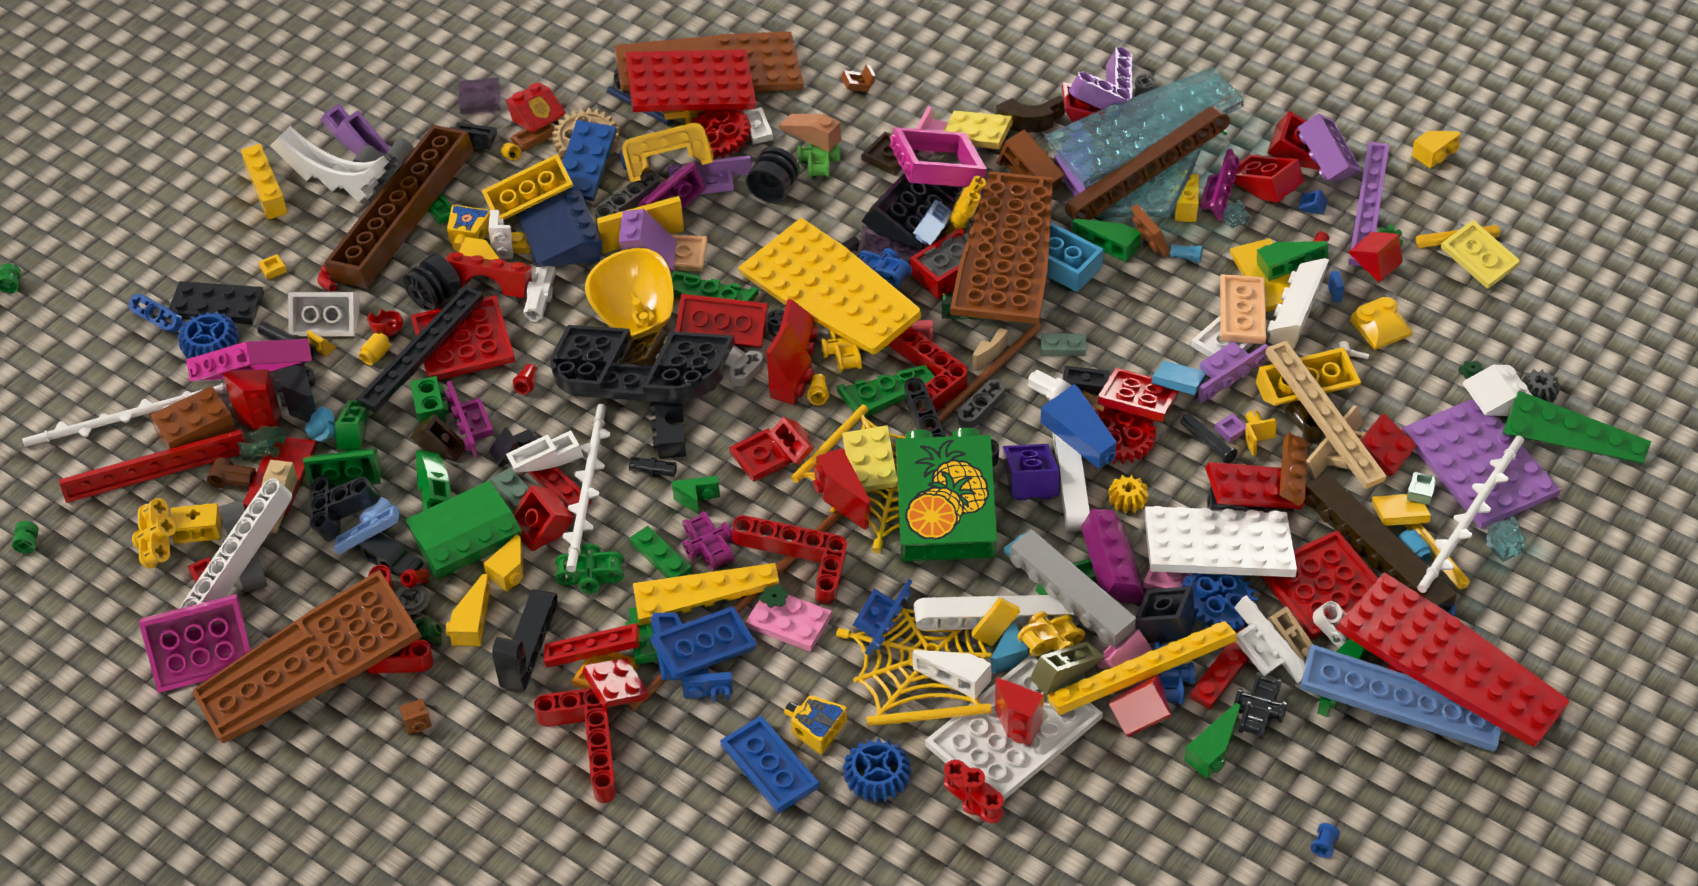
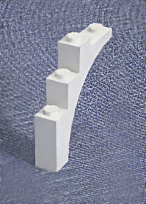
(310, 161)

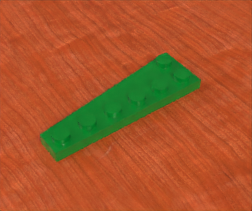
(1558, 426)

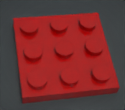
(1136, 395)

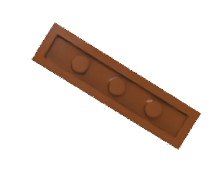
(1294, 468)

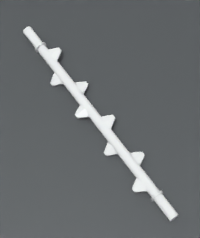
(85, 428)
(587, 492)
(1465, 520)

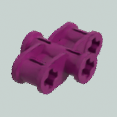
(708, 541)

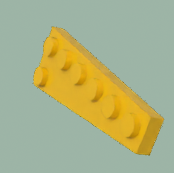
(694, 590)

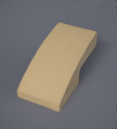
(989, 351)

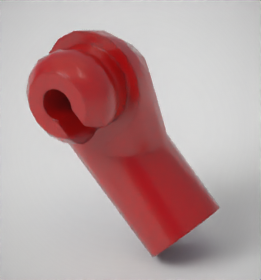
(325, 280)

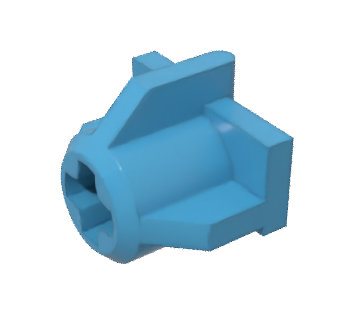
(321, 425)

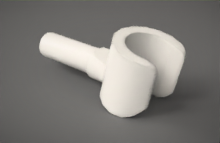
(1350, 352)

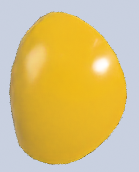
(632, 290)

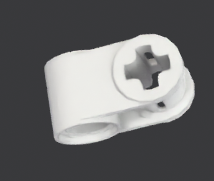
(1329, 626)

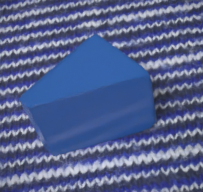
(1313, 202)

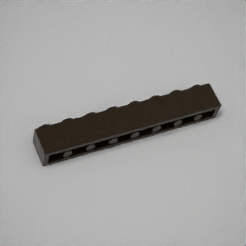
(1373, 539)

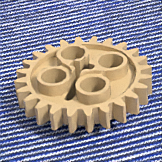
(564, 130)

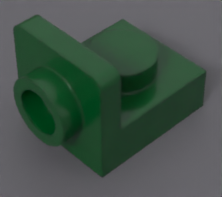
(429, 630)

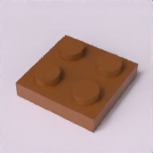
(1149, 231)

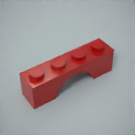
(511, 277)

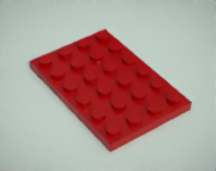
(690, 80)

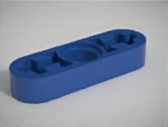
(163, 313)

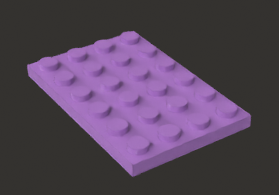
(1459, 452)

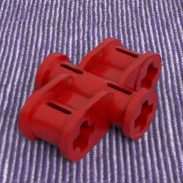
(977, 795)

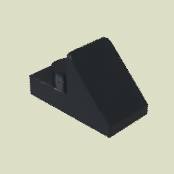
(507, 443)

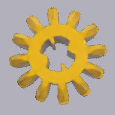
(1128, 494)

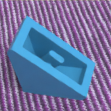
(1009, 651)

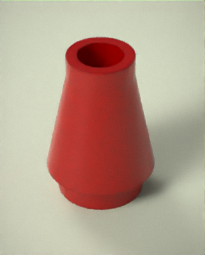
(525, 380)

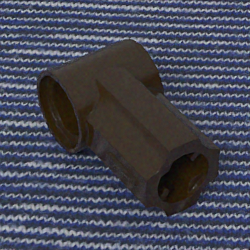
(1300, 416)

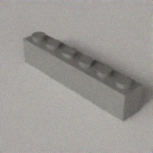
(1072, 588)

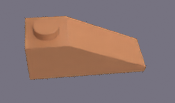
(814, 129)

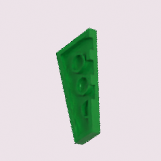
(882, 391)

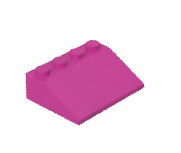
(194, 642)

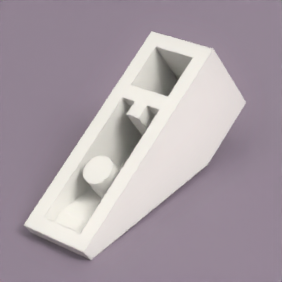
(957, 670)

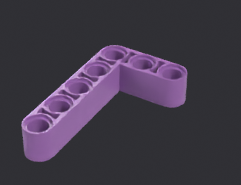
(1112, 91)

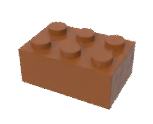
(193, 419)

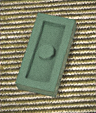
(1063, 344)
(510, 486)

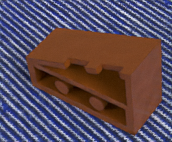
(1025, 157)

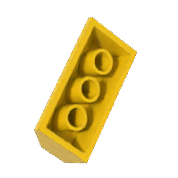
(528, 187)
(1329, 368)

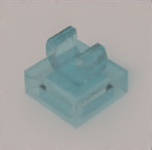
(1236, 214)

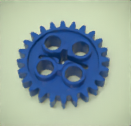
(1217, 596)

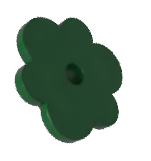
(1469, 369)
(774, 596)

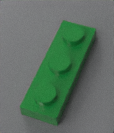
(659, 553)

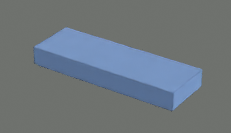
(366, 529)

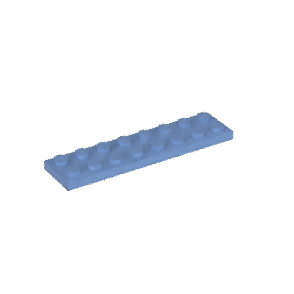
(1393, 697)

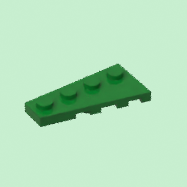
(693, 285)

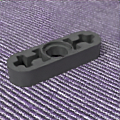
(982, 394)

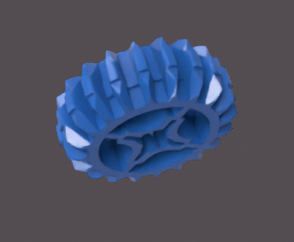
(207, 334)
(876, 762)

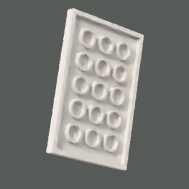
(1219, 541)
(984, 744)

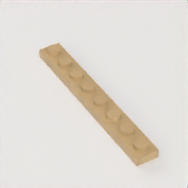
(1325, 415)

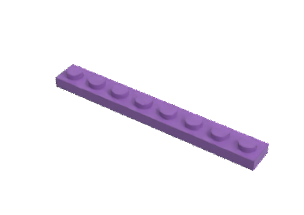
(1370, 193)

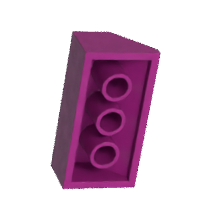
(1112, 556)

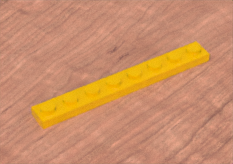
(1141, 668)

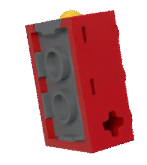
(939, 263)

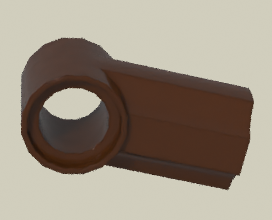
(224, 473)

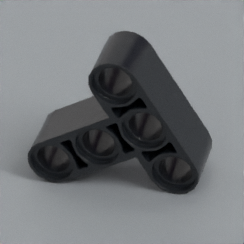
(333, 503)

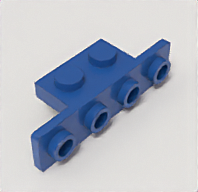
(877, 614)

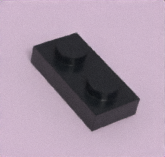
(1086, 378)

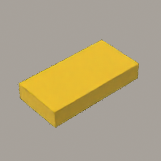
(995, 621)

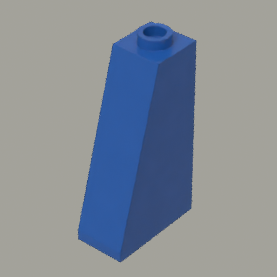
(1079, 426)

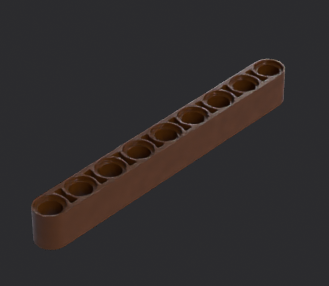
(1148, 164)

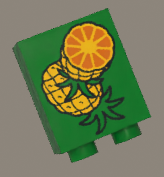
(946, 496)

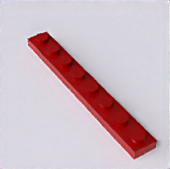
(150, 466)

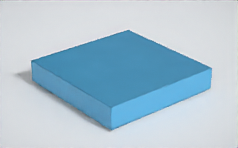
(1178, 377)

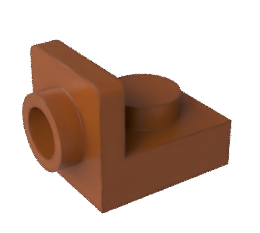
(415, 716)

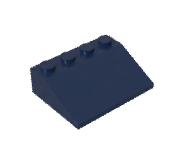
(561, 231)

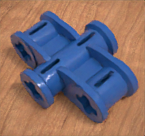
(887, 266)
(1173, 679)

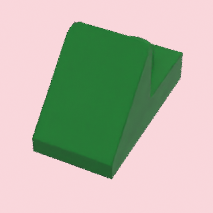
(691, 490)

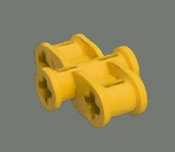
(846, 352)
(155, 537)
(1046, 635)

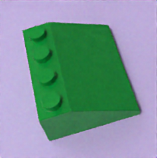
(463, 529)

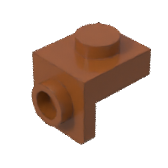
(859, 81)

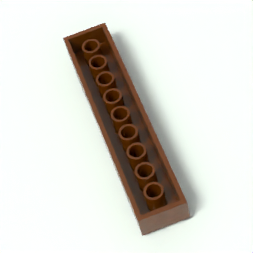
(399, 207)

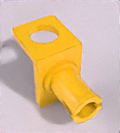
(1258, 430)

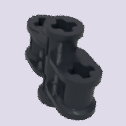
(1260, 705)

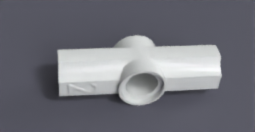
(539, 293)

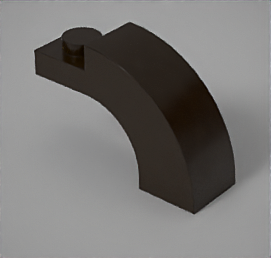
(1032, 118)

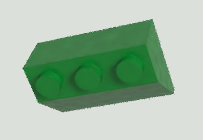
(344, 466)

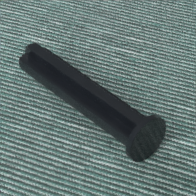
(1209, 438)

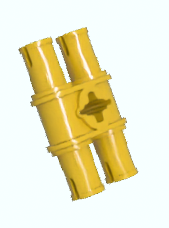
(966, 205)

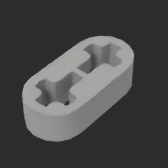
(748, 370)

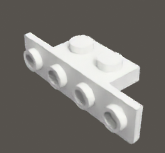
(1264, 643)

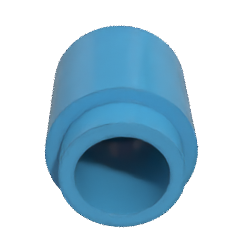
(1416, 544)

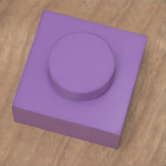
(1230, 428)

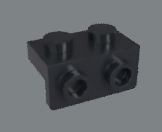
(480, 136)

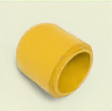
(510, 147)

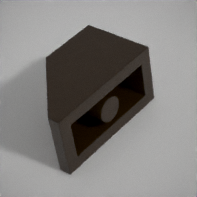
(437, 437)

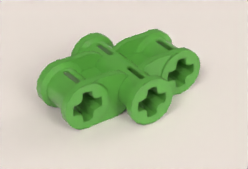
(818, 159)

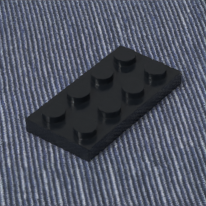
(235, 301)

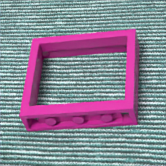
(907, 139)
(259, 355)

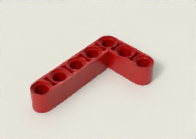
(949, 373)
(799, 547)
(413, 657)
(588, 709)

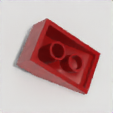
(1287, 143)
(1269, 176)
(788, 366)
(841, 487)

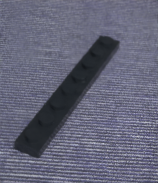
(419, 349)

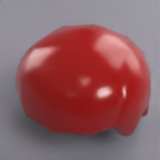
(385, 322)

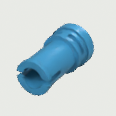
(1192, 253)

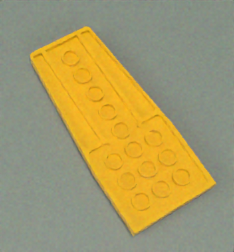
(831, 286)

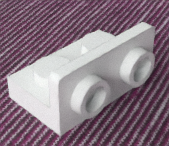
(500, 236)

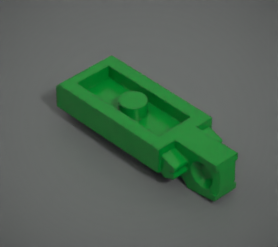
(646, 651)

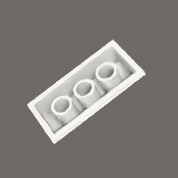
(1297, 302)

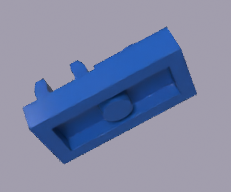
(707, 684)

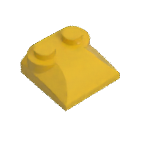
(1380, 322)

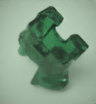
(263, 443)

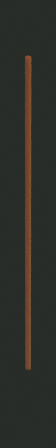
(835, 516)

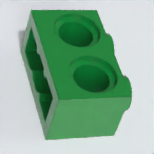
(428, 400)

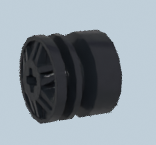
(772, 174)
(431, 282)

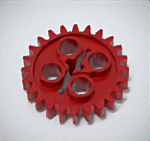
(725, 130)
(1132, 433)

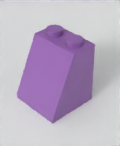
(643, 231)

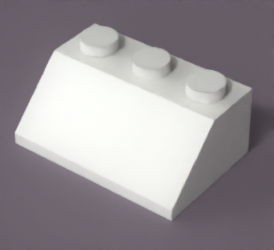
(323, 313)

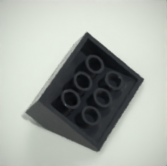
(902, 209)

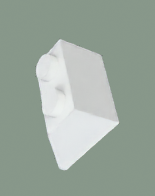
(1495, 389)

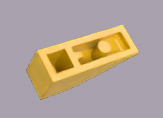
(469, 615)

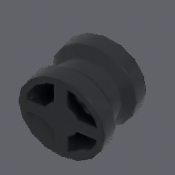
(774, 321)

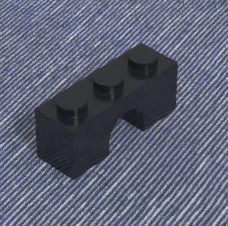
(669, 438)

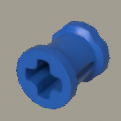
(1325, 840)

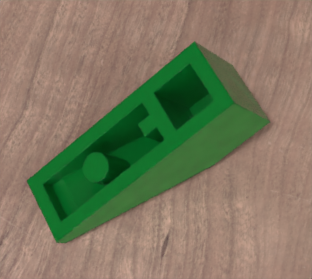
(1114, 238)
(1284, 257)
(351, 426)
(1210, 748)

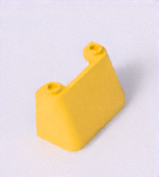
(639, 148)

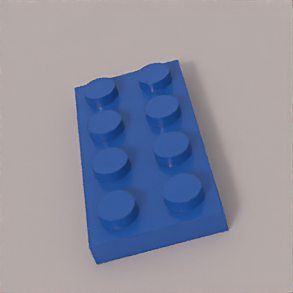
(588, 156)
(703, 642)
(769, 764)

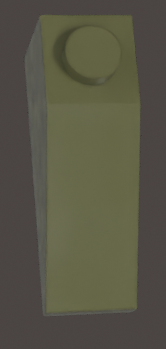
(1064, 666)

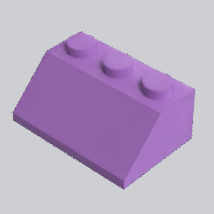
(1328, 148)

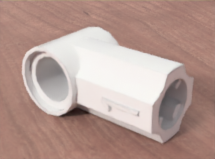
(1046, 384)

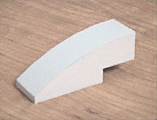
(545, 453)

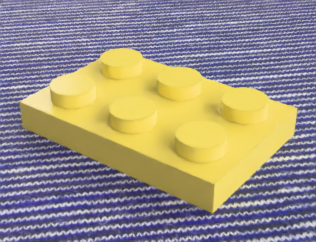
(981, 128)
(1480, 254)
(871, 457)

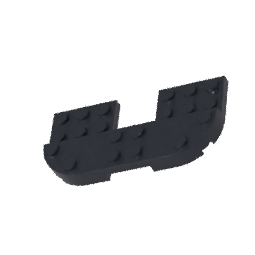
(684, 370)

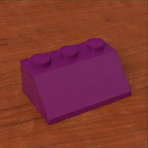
(683, 183)

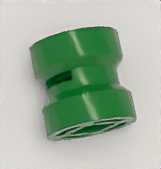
(9, 278)
(25, 537)

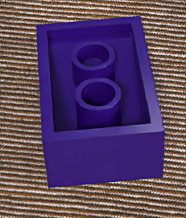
(1031, 471)

